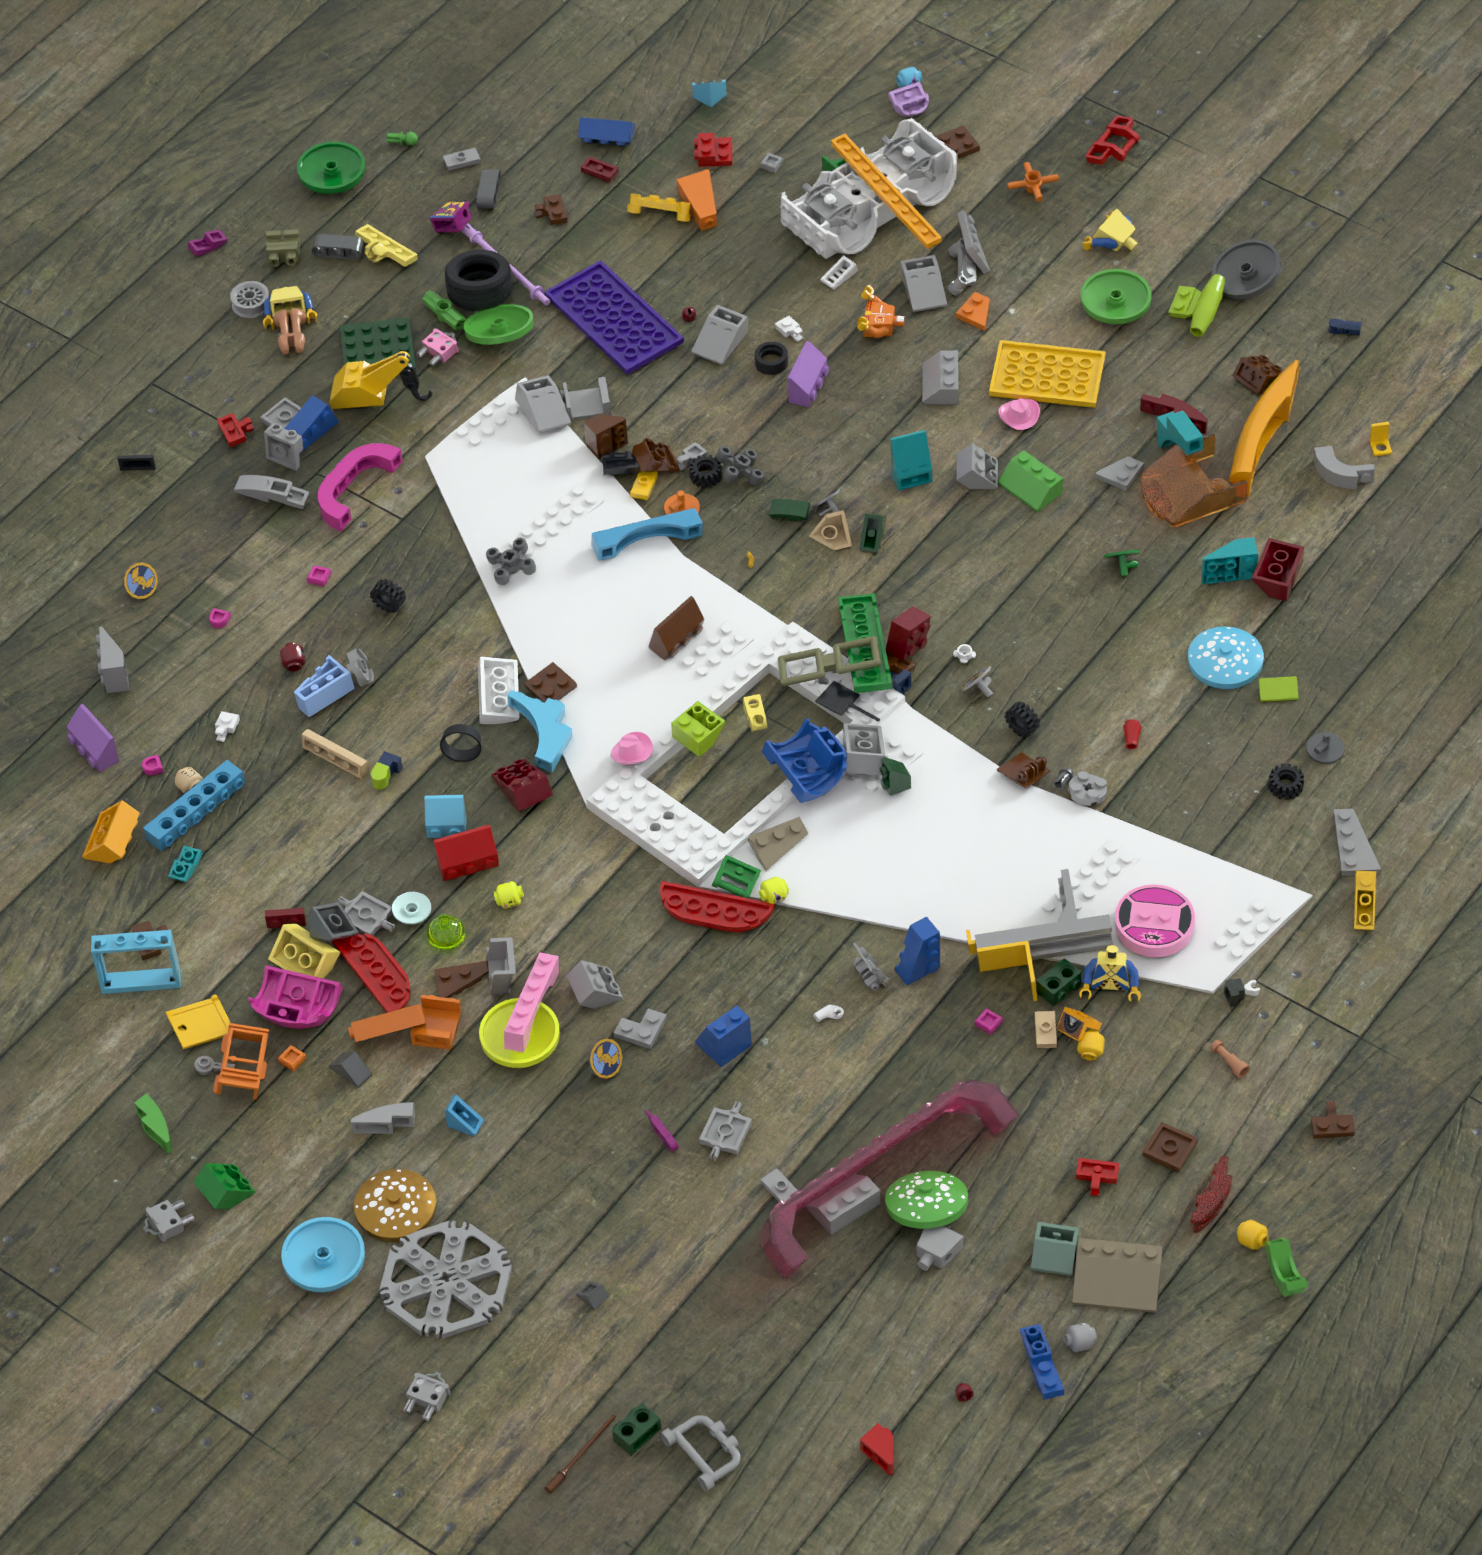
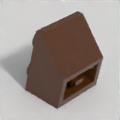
(605, 434)

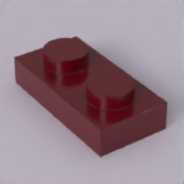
(599, 169)
(278, 917)

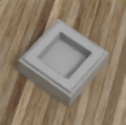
(771, 162)

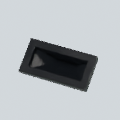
(136, 462)

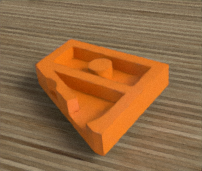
(975, 311)

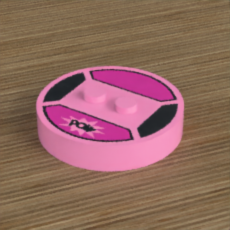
(1154, 921)

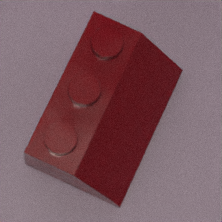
(1278, 568)

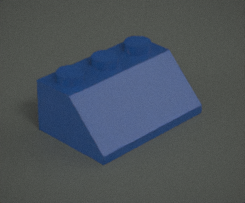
(606, 130)

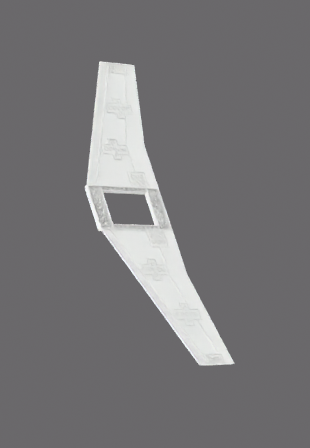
(950, 848)

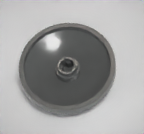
(1248, 268)

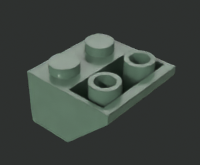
(1055, 1248)

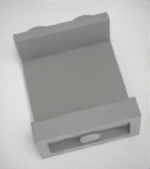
(587, 402)

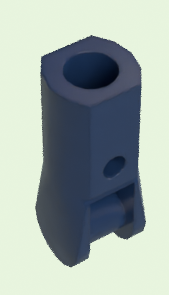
(1339, 326)

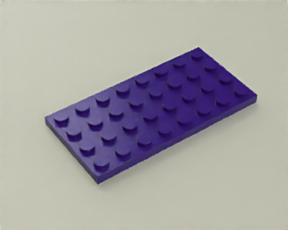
(614, 317)

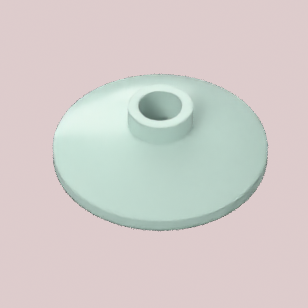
(410, 902)

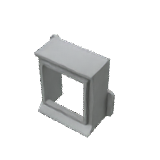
(500, 964)

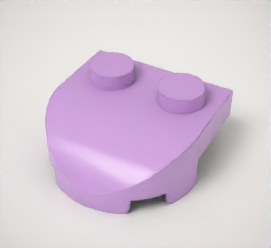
(909, 100)

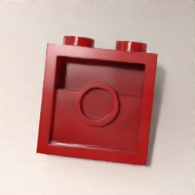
(713, 150)

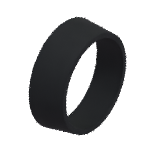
(457, 754)

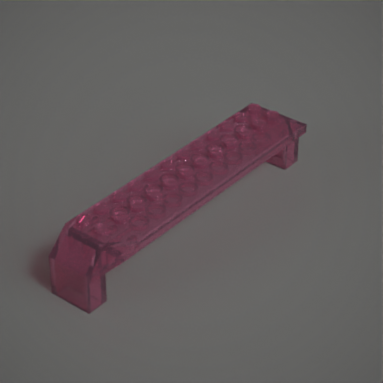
(963, 1098)

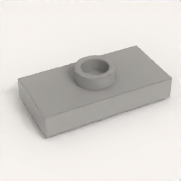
(461, 159)
(778, 1185)

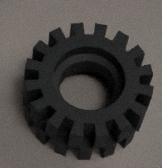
(705, 478)
(388, 595)
(1022, 719)
(1286, 790)

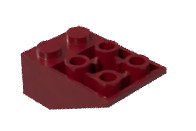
(522, 784)

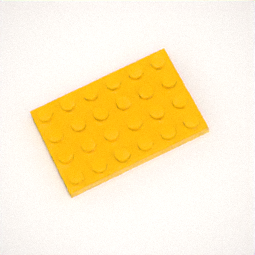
(1047, 373)

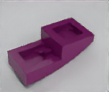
(210, 242)

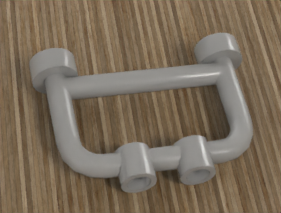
(717, 1431)

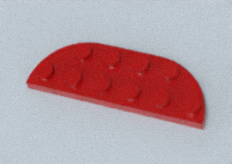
(714, 908)
(376, 970)

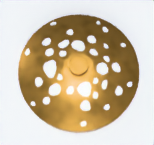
(394, 1204)

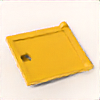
(203, 1022)

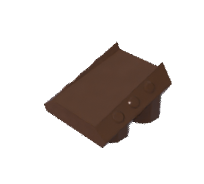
(654, 457)

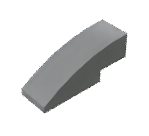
(384, 1119)

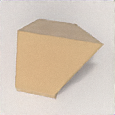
(833, 531)

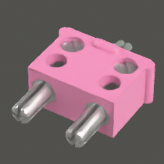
(439, 346)

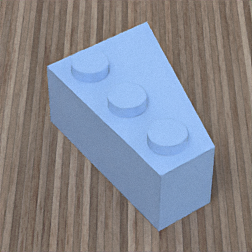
(324, 687)

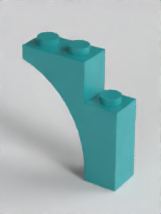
(1178, 429)

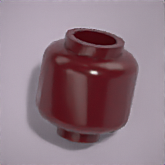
(292, 657)

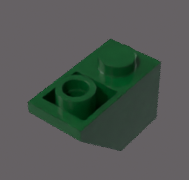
(894, 776)

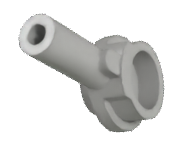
(205, 1065)

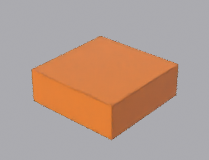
(292, 1058)

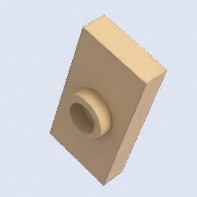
(1045, 1029)

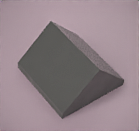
(330, 922)

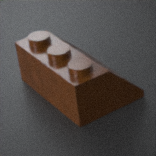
(677, 629)

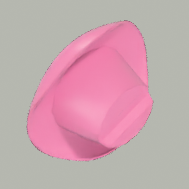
(1020, 413)
(632, 749)

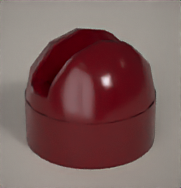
(689, 318)
(964, 1392)

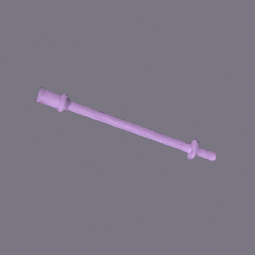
(535, 292)

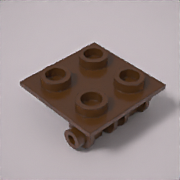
(1024, 769)

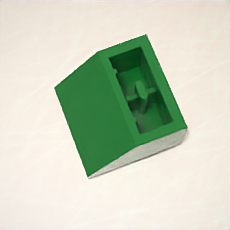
(223, 1185)

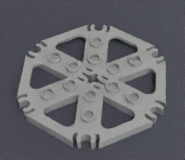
(442, 1292)

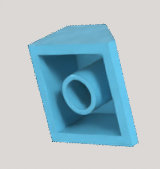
(444, 815)

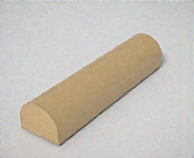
(335, 754)

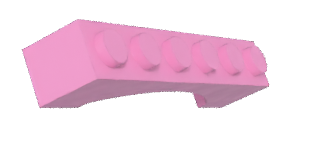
(520, 1023)

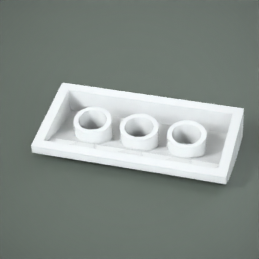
(495, 681)

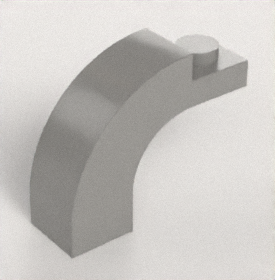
(1338, 473)

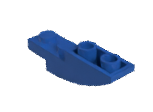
(1041, 1362)

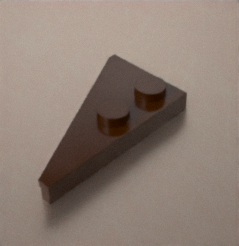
(459, 977)

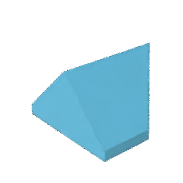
(709, 92)

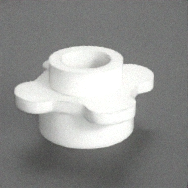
(964, 653)

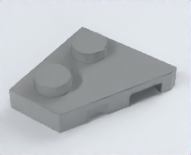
(1121, 473)

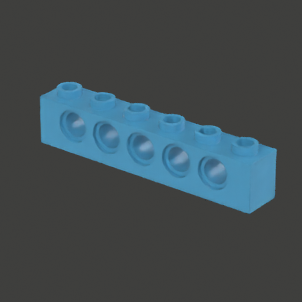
(194, 805)

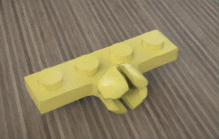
(382, 246)

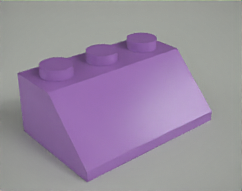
(807, 375)
(92, 739)

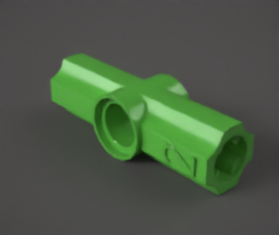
(444, 310)

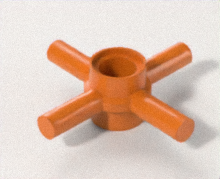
(1033, 181)

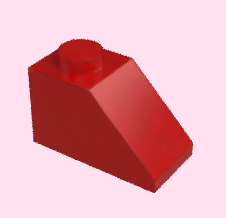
(879, 1447)

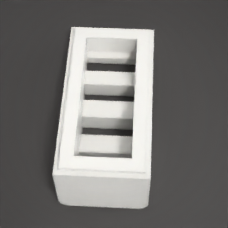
(849, 272)

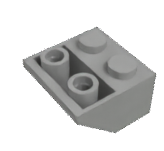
(977, 468)
(593, 985)

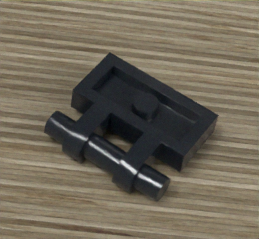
(619, 463)

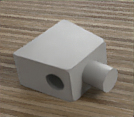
(938, 1247)

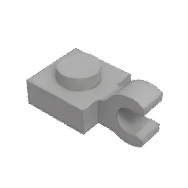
(689, 453)

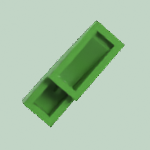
(153, 1122)

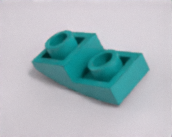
(186, 864)

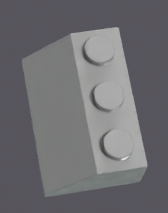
(940, 378)
(845, 1203)

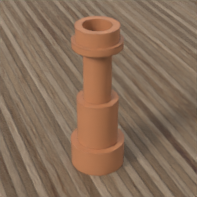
(1239, 1067)

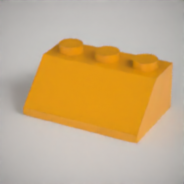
(111, 833)

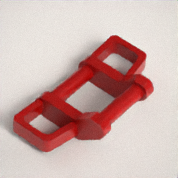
(1111, 149)

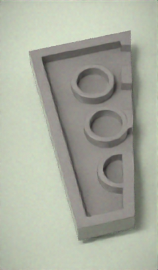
(972, 242)
(1352, 844)

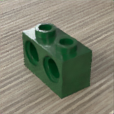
(1055, 986)
(640, 1432)

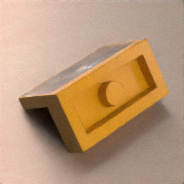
(1075, 1023)

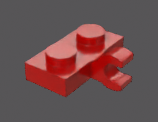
(233, 429)
(1097, 1172)

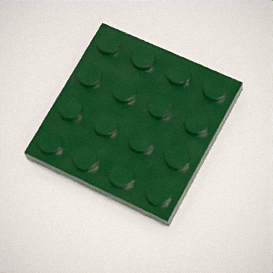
(376, 340)

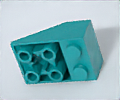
(910, 460)
(1231, 562)

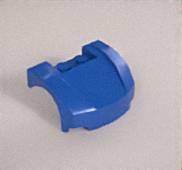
(810, 760)

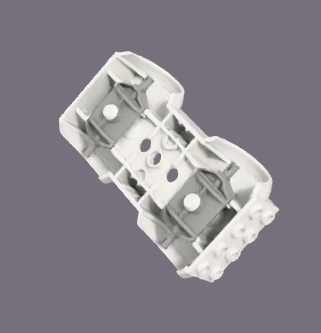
(843, 223)

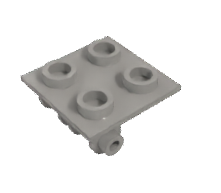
(868, 970)

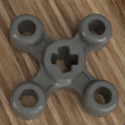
(739, 466)
(511, 561)

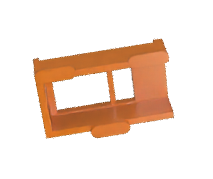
(238, 1077)

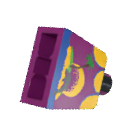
(451, 217)

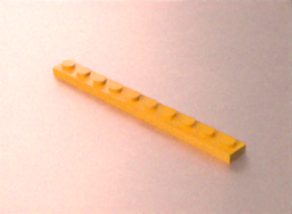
(886, 191)

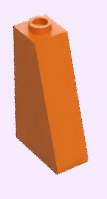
(698, 192)
(386, 1023)

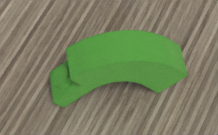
(1283, 1267)

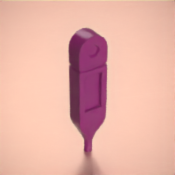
(662, 1132)

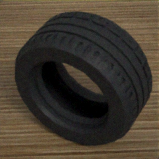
(478, 294)

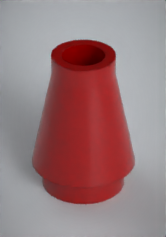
(1132, 732)

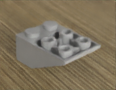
(923, 283)
(720, 334)
(542, 403)
(112, 664)

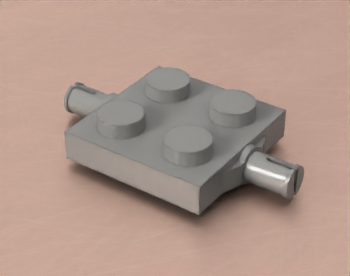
(367, 913)
(725, 1130)

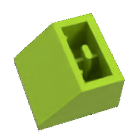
(697, 728)

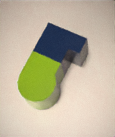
(384, 770)

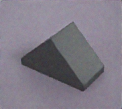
(351, 1068)

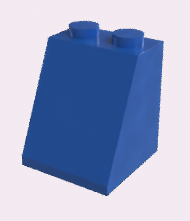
(726, 1036)

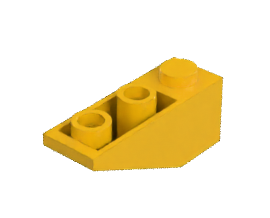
(1364, 900)

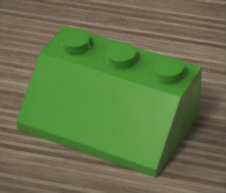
(1031, 481)

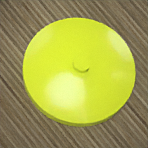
(542, 1041)

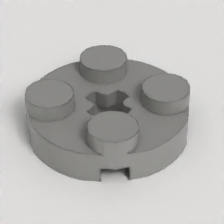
(358, 666)
(1096, 786)

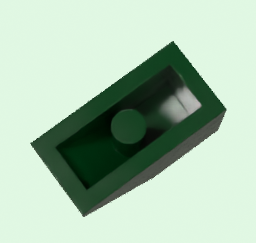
(872, 532)

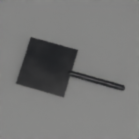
(839, 699)

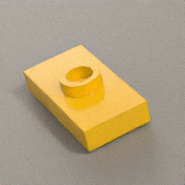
(643, 485)

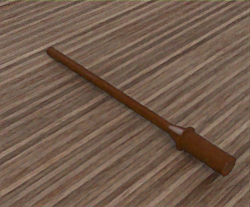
(551, 1486)

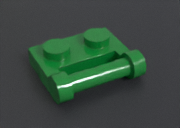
(738, 872)

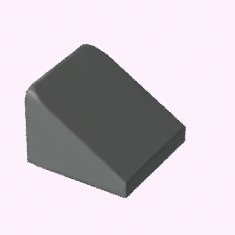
(593, 1294)

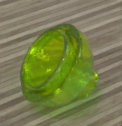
(445, 932)

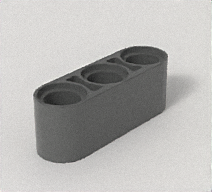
(488, 189)
(337, 246)

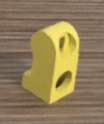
(755, 712)

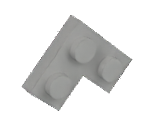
(641, 1033)

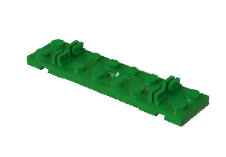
(862, 620)

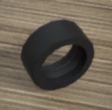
(771, 368)

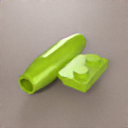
(1198, 304)

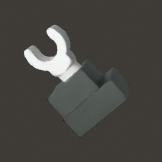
(1235, 990)

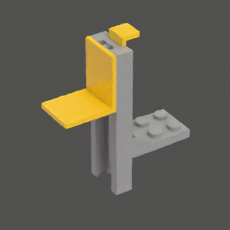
(1043, 941)

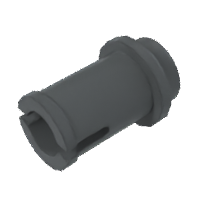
(1065, 776)

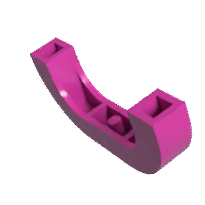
(356, 461)

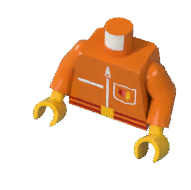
(879, 316)

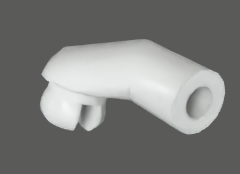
(829, 1011)

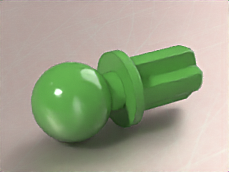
(410, 138)

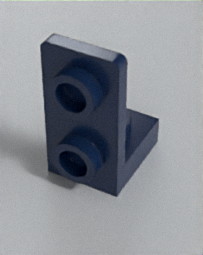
(902, 681)

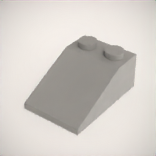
(863, 748)

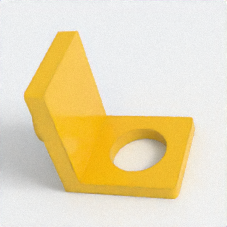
(1379, 436)

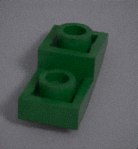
(789, 508)

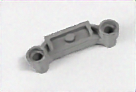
(966, 268)

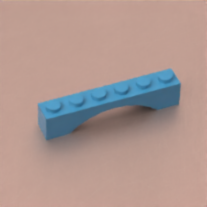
(679, 525)

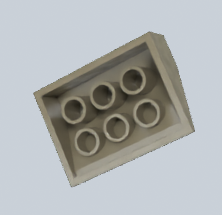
(1117, 1275)

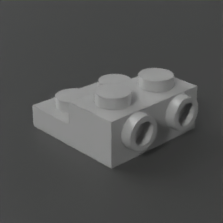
(283, 446)

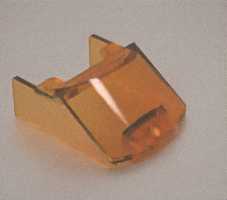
(1181, 491)

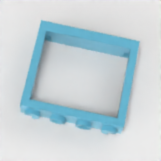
(135, 980)

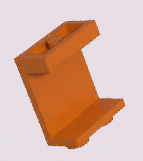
(440, 1023)

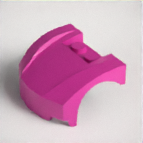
(295, 998)

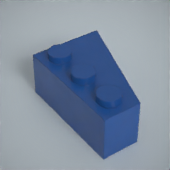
(312, 421)
(920, 953)

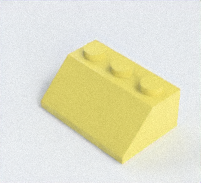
(301, 953)

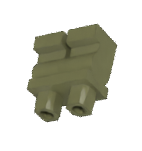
(283, 251)

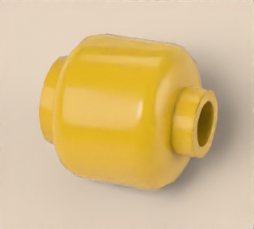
(1091, 1045)
(1252, 1234)

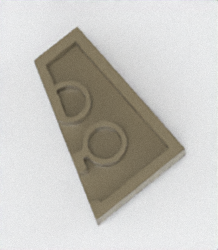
(777, 841)

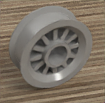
(249, 299)

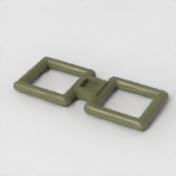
(829, 662)

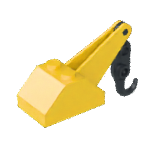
(366, 384)

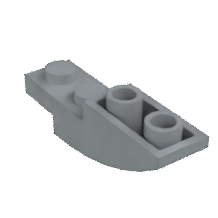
(271, 488)

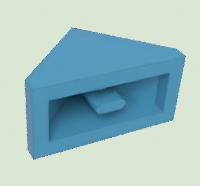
(462, 1117)

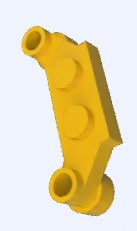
(653, 201)

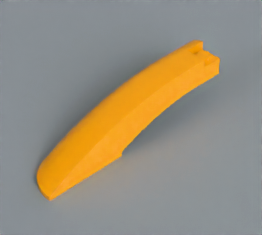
(1262, 423)

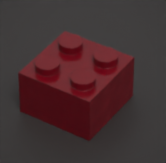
(908, 633)

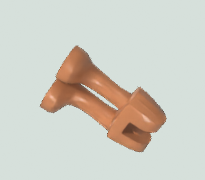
(286, 339)

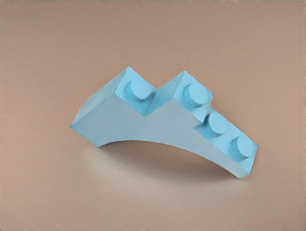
(546, 721)

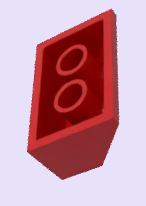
(466, 852)

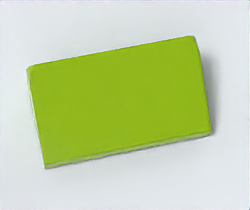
(1278, 689)

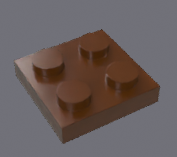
(959, 141)
(550, 683)
(1170, 1147)

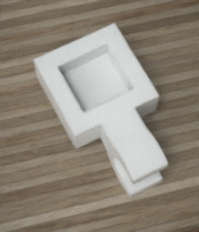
(789, 327)
(226, 724)

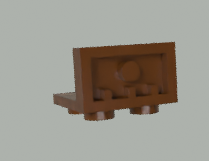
(1256, 372)

